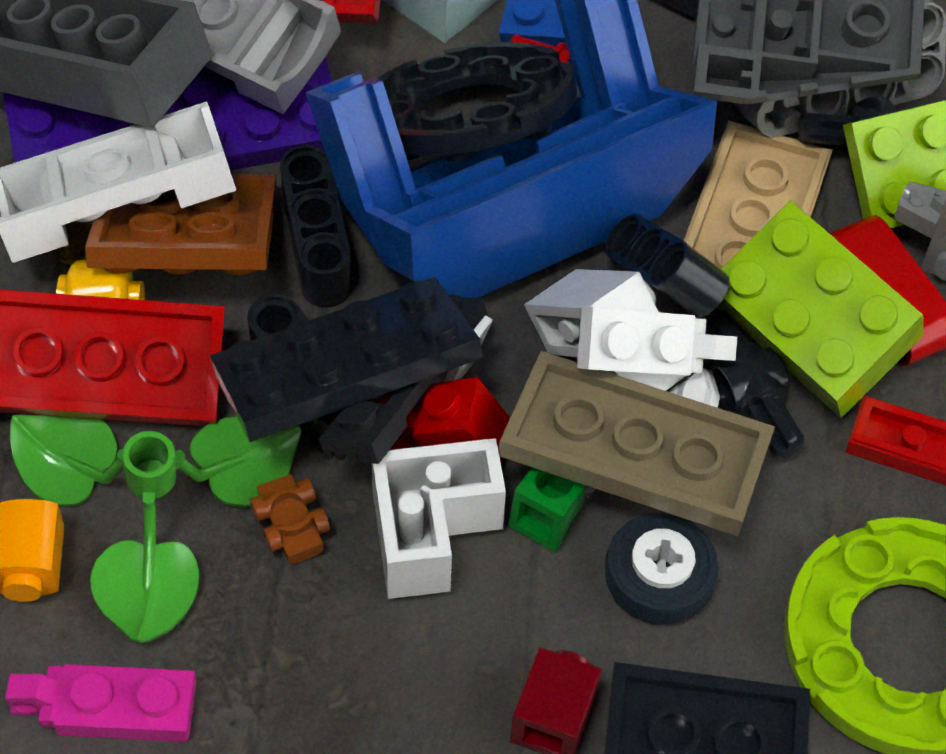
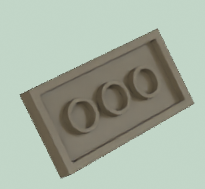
(637, 442)

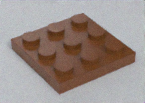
(215, 234)

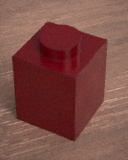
(555, 702)

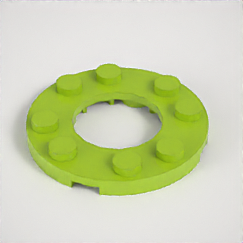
(820, 629)

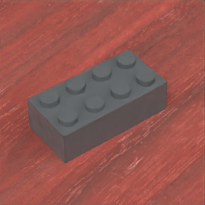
(102, 54)

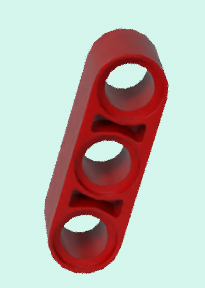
(886, 256)

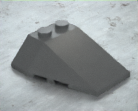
(802, 47)

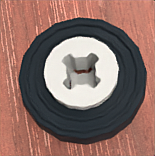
(651, 589)

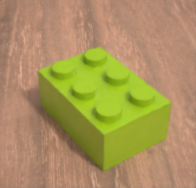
(818, 308)

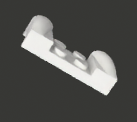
(107, 173)

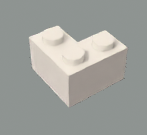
(558, 312)
(426, 498)

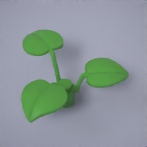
(133, 583)

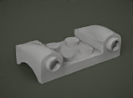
(268, 44)

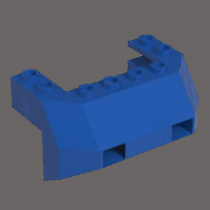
(530, 200)

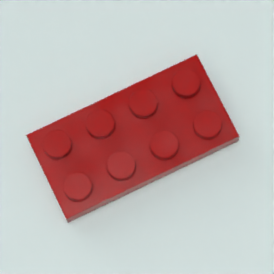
(109, 358)

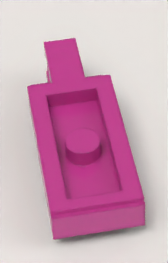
(107, 701)

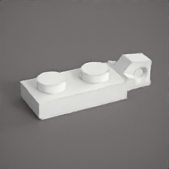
(648, 342)

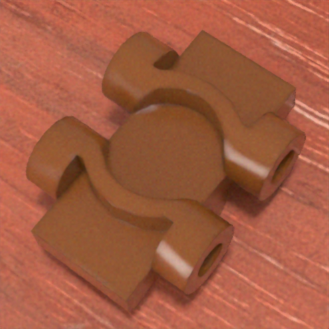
(292, 525)

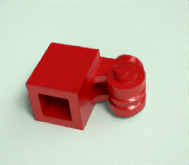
(452, 414)

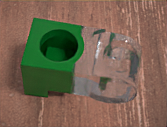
(546, 507)

